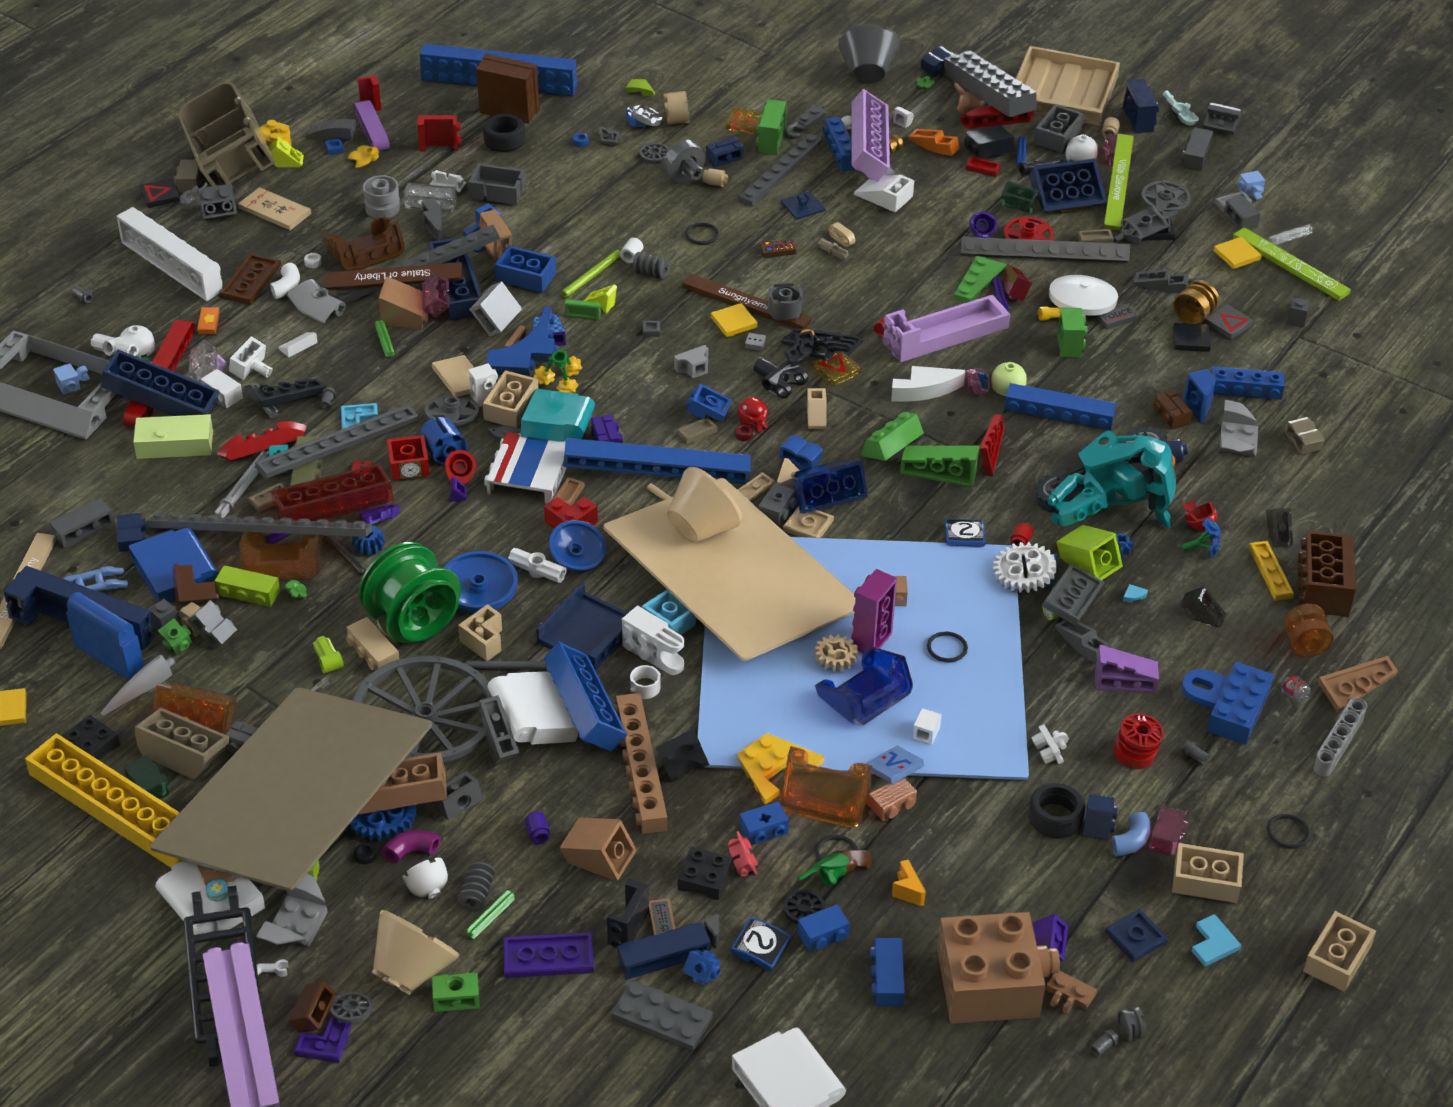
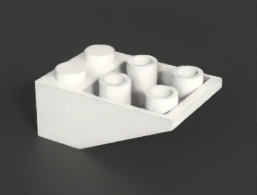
(888, 192)

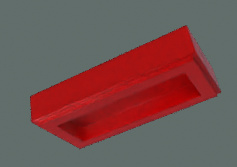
(983, 166)

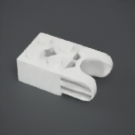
(652, 640)

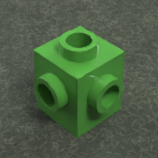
(175, 636)

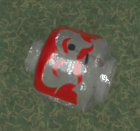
(1295, 690)

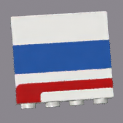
(528, 465)

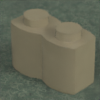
(1304, 435)

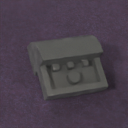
(1222, 118)
(217, 202)

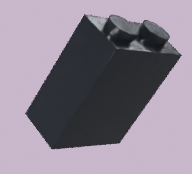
(989, 141)

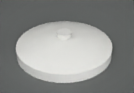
(1083, 292)

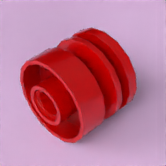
(1138, 741)

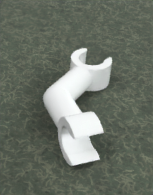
(273, 968)

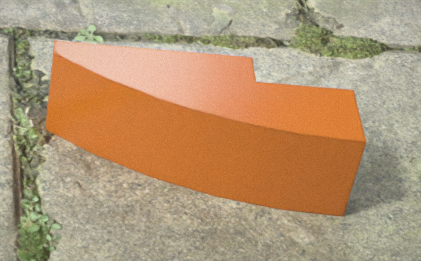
(935, 141)

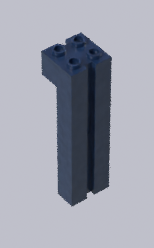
(44, 593)

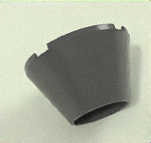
(868, 51)

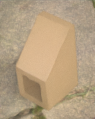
(816, 408)

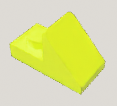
(604, 296)

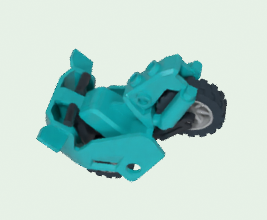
(1113, 475)

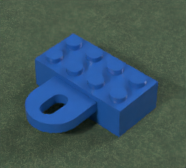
(1234, 699)

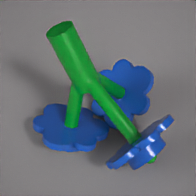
(1213, 533)

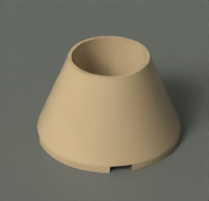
(702, 507)

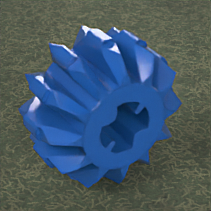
(370, 544)

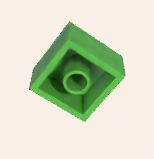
(1072, 332)

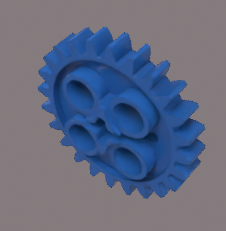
(374, 823)

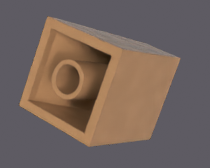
(401, 305)
(599, 846)

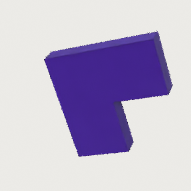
(325, 1047)

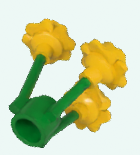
(569, 367)

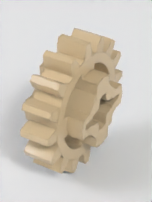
(836, 653)

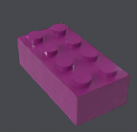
(874, 611)

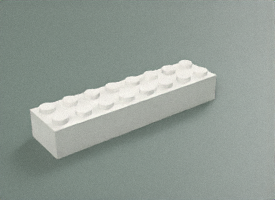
(170, 253)

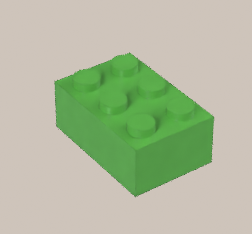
(771, 127)

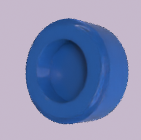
(580, 140)

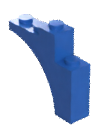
(522, 356)

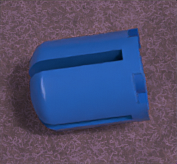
(442, 439)

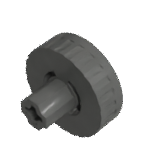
(688, 157)

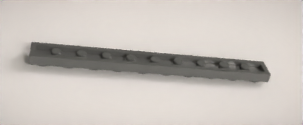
(1045, 249)
(436, 256)
(336, 441)

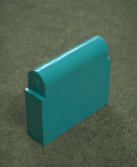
(556, 415)

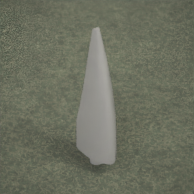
(146, 679)

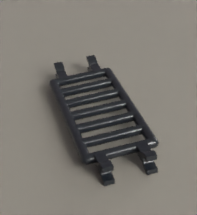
(193, 958)

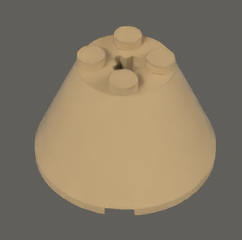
(406, 954)

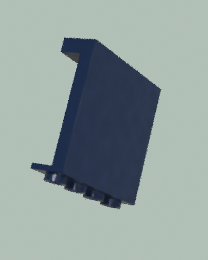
(584, 625)

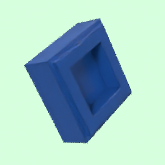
(334, 146)

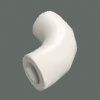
(289, 280)

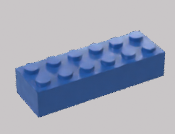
(585, 697)

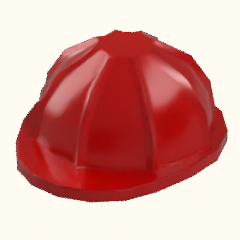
(460, 465)

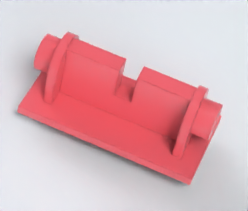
(746, 861)

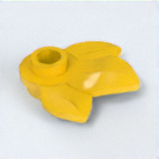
(364, 155)

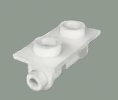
(441, 179)

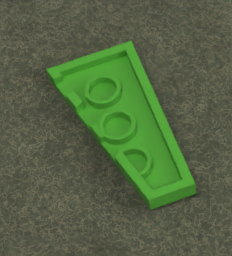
(977, 278)

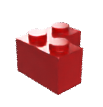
(559, 511)

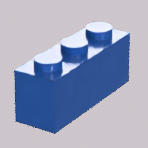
(887, 972)

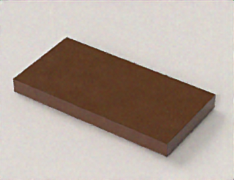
(250, 279)

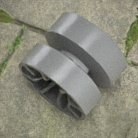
(381, 196)

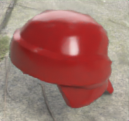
(753, 412)
(1196, 515)

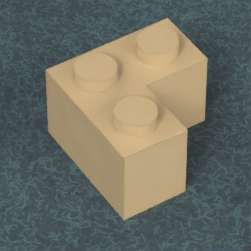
(482, 632)

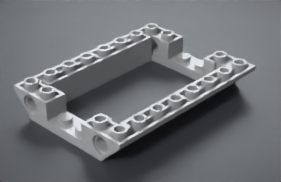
(73, 420)

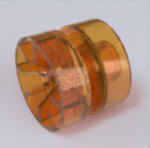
(1308, 630)

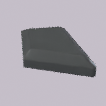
(608, 136)

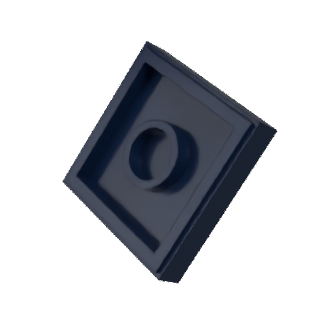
(1136, 935)

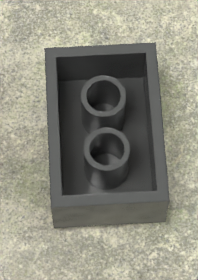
(1058, 128)

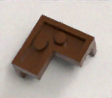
(187, 590)

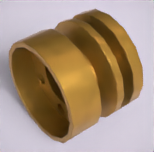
(1196, 302)

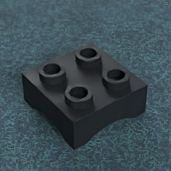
(93, 737)
(682, 755)
(704, 872)

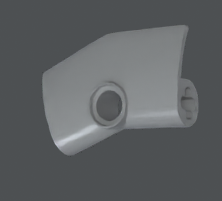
(315, 301)

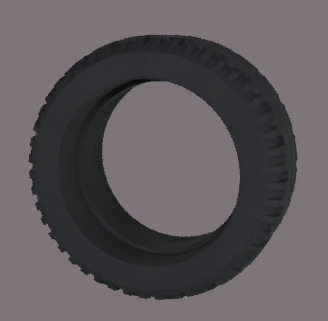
(504, 133)
(1052, 825)

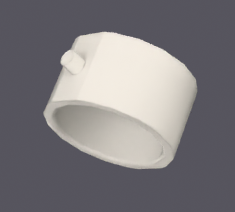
(641, 672)

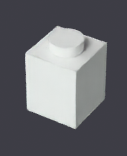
(926, 726)

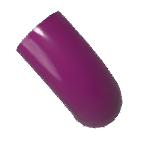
(410, 842)

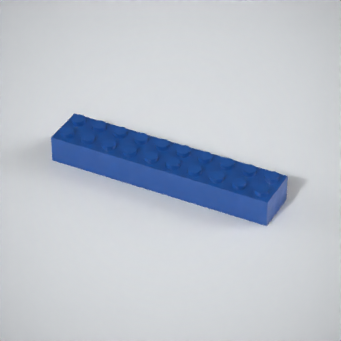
(459, 66)

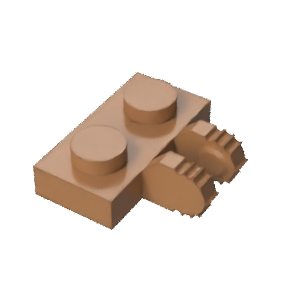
(1070, 989)

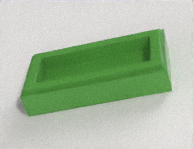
(582, 309)

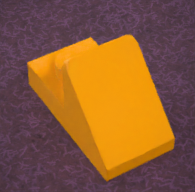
(909, 886)

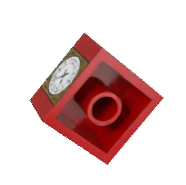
(408, 457)

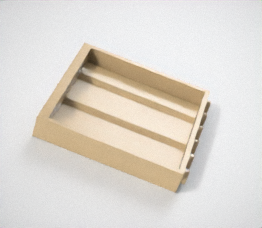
(1069, 81)

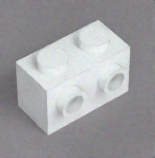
(481, 382)

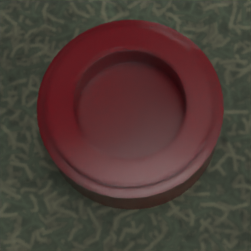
(744, 432)

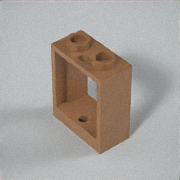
(497, 247)

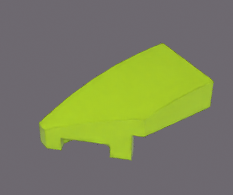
(642, 85)

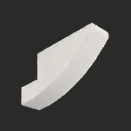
(927, 384)

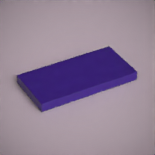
(548, 955)

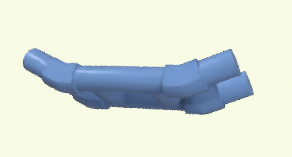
(98, 575)

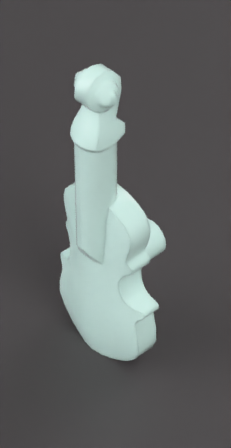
(1182, 110)

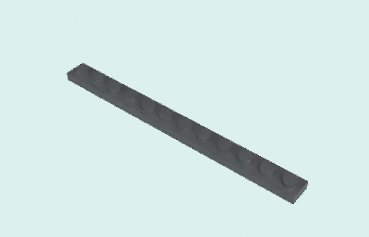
(264, 525)

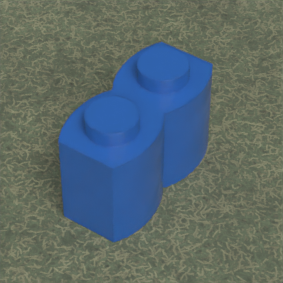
(800, 452)

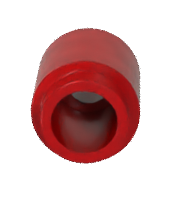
(1022, 533)

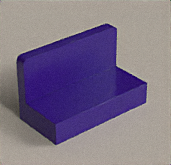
(1052, 933)

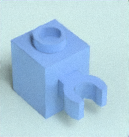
(1252, 184)
(68, 378)

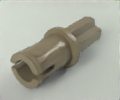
(833, 249)

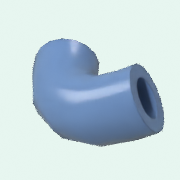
(1133, 839)

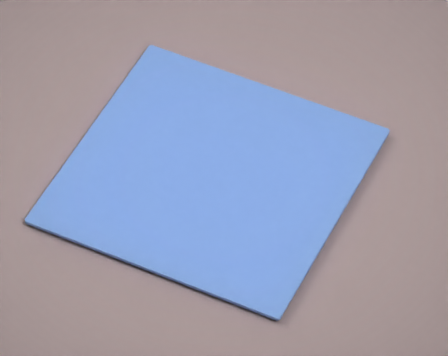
(978, 695)

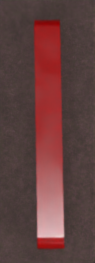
(166, 357)

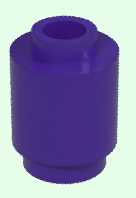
(537, 827)

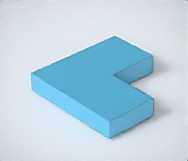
(355, 413)
(1218, 941)

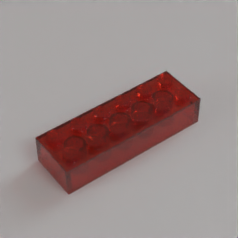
(334, 494)

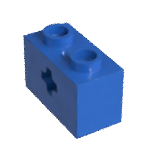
(764, 823)

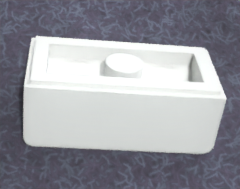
(298, 344)

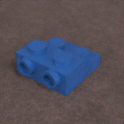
(709, 402)

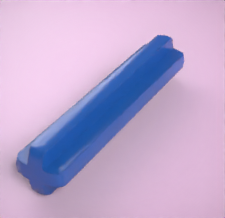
(1021, 150)

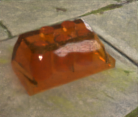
(197, 705)

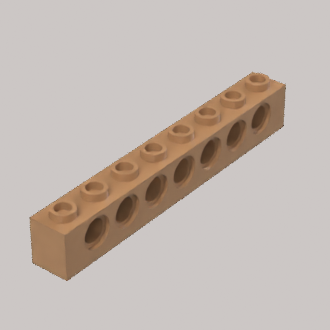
(641, 765)

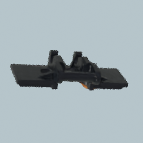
(831, 341)

